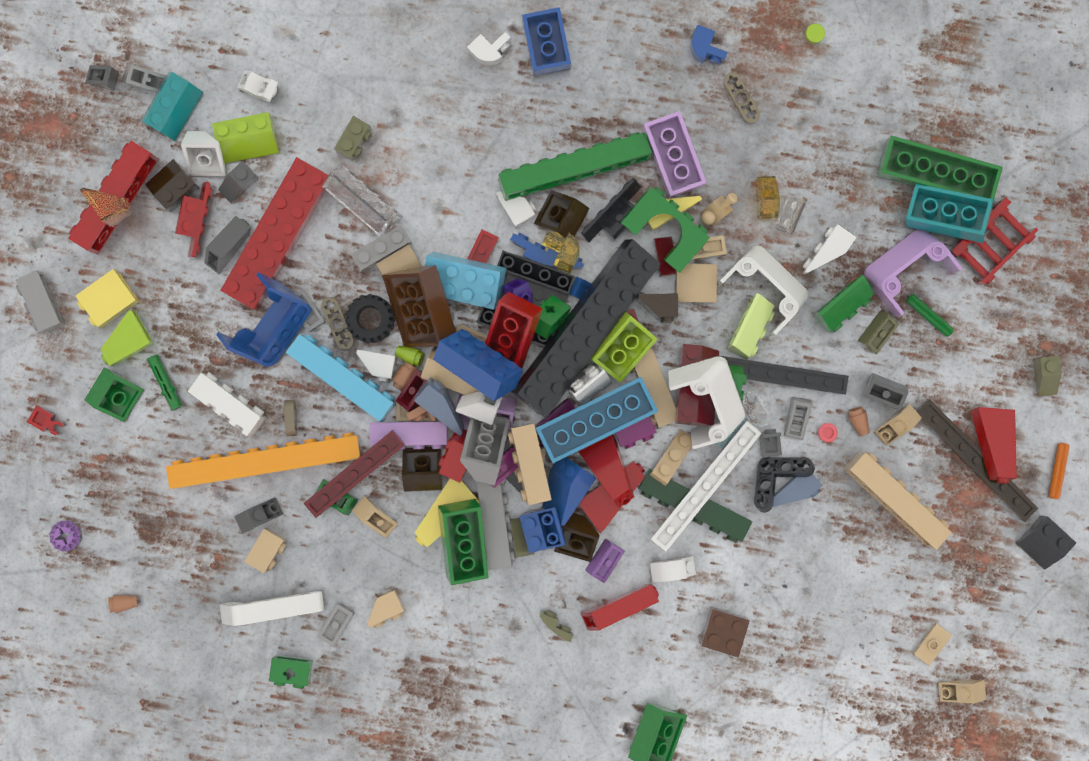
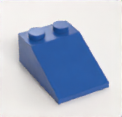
(567, 487)

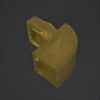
(567, 249)

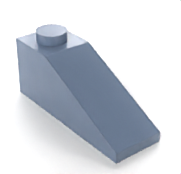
(436, 401)
(797, 489)

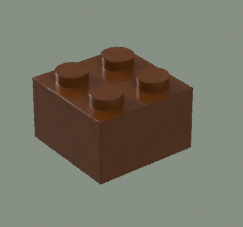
(724, 632)

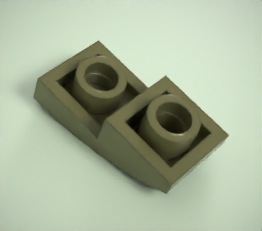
(551, 621)

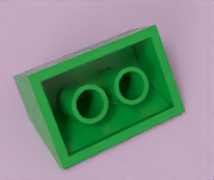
(844, 304)
(657, 734)

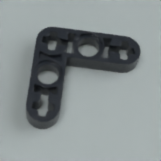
(771, 474)

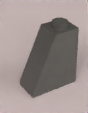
(226, 244)

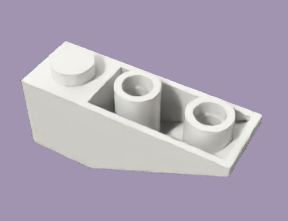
(834, 246)

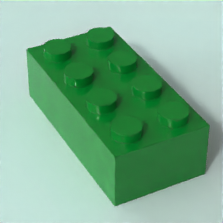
(463, 541)

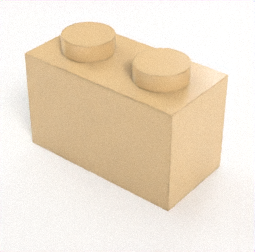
(265, 550)

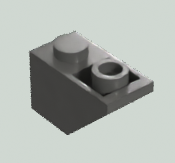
(258, 515)

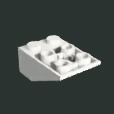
(589, 383)

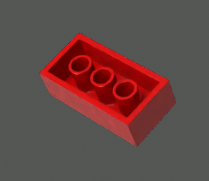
(513, 328)

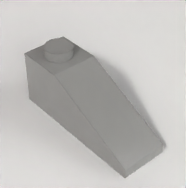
(142, 77)

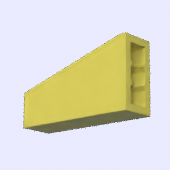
(429, 528)

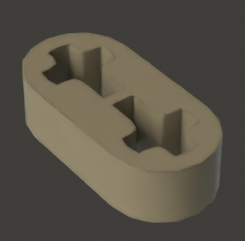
(290, 418)

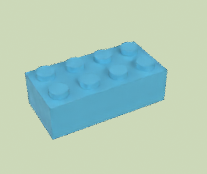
(469, 280)

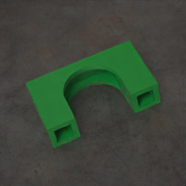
(691, 237)

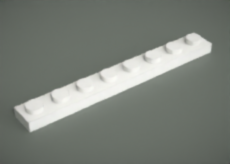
(705, 486)

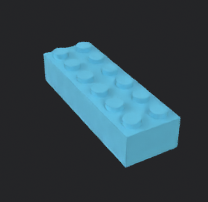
(337, 374)

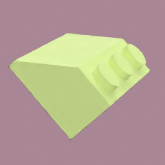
(751, 327)

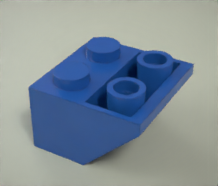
(542, 529)

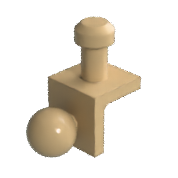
(718, 209)

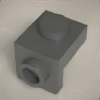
(770, 443)

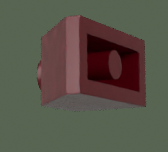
(408, 394)

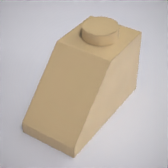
(374, 517)

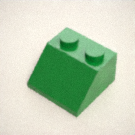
(113, 394)

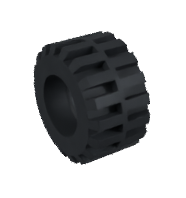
(355, 310)

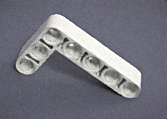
(257, 611)

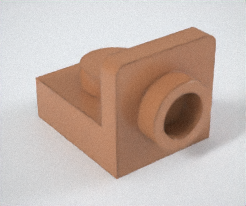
(418, 414)

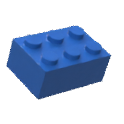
(546, 41)

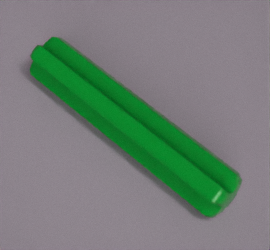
(929, 315)

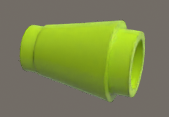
(410, 355)

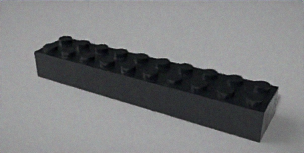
(586, 327)

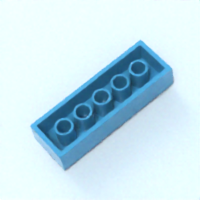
(596, 419)

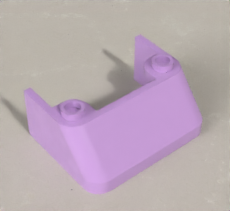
(883, 271)

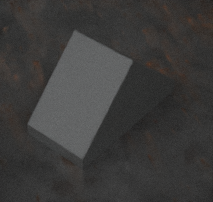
(102, 77)

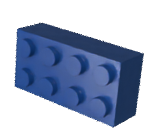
(478, 364)

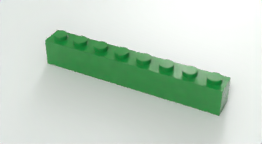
(574, 166)

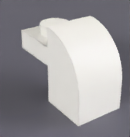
(487, 53)
(258, 86)
(672, 569)

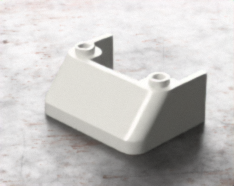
(795, 293)
(715, 378)

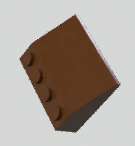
(419, 306)

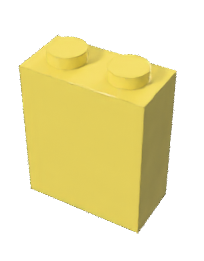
(107, 299)

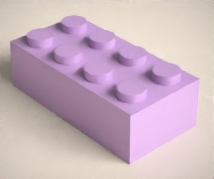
(674, 155)

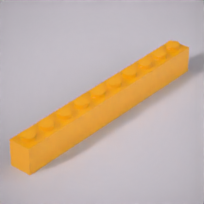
(263, 462)

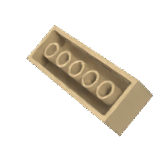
(897, 500)

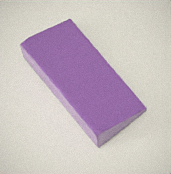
(604, 560)

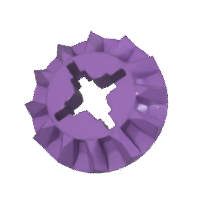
(72, 540)

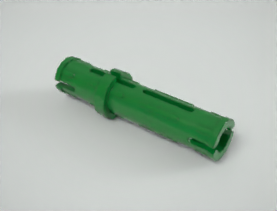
(164, 382)

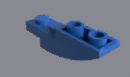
(537, 253)

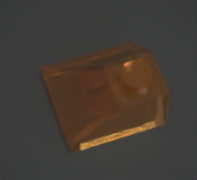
(107, 206)

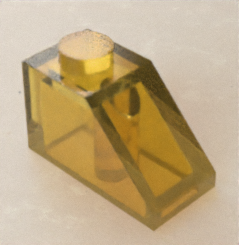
(767, 197)

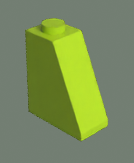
(126, 340)

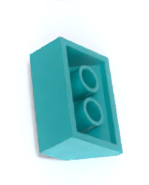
(172, 106)

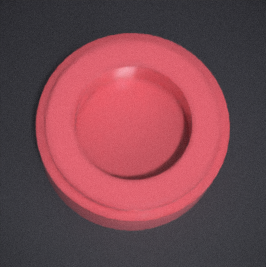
(827, 432)

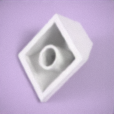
(202, 154)

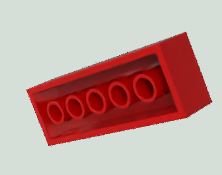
(125, 181)

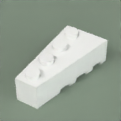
(227, 403)

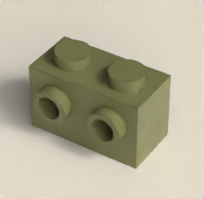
(353, 138)

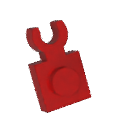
(42, 420)

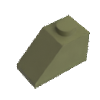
(1047, 375)

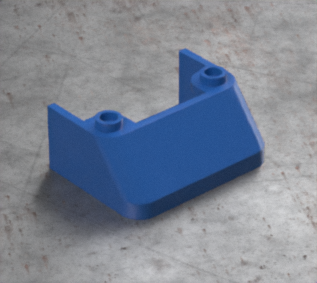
(275, 328)

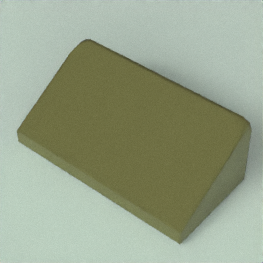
(878, 332)
(519, 540)

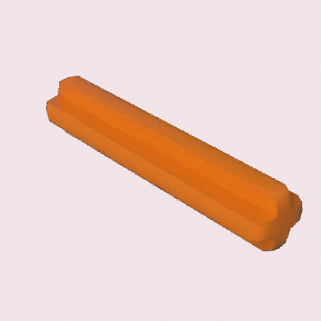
(1059, 471)

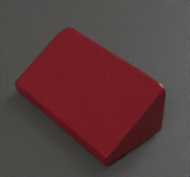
(662, 248)

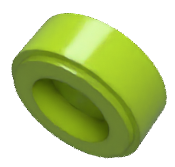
(815, 33)

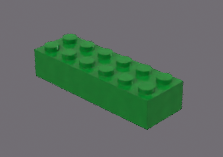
(929, 166)

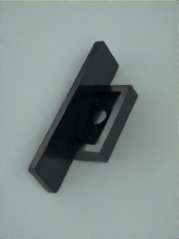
(610, 217)

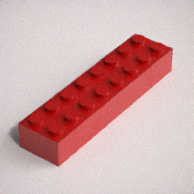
(276, 233)

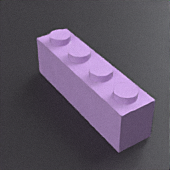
(412, 433)

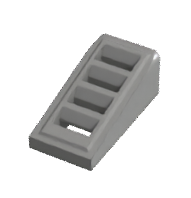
(794, 402)

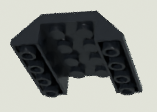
(542, 281)

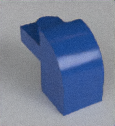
(701, 46)

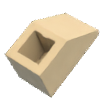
(898, 424)
(385, 607)
(962, 691)

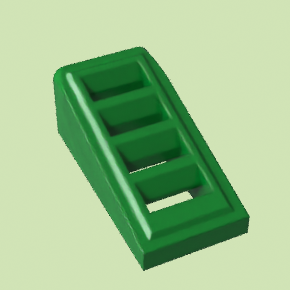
(339, 507)

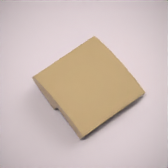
(398, 261)
(697, 283)

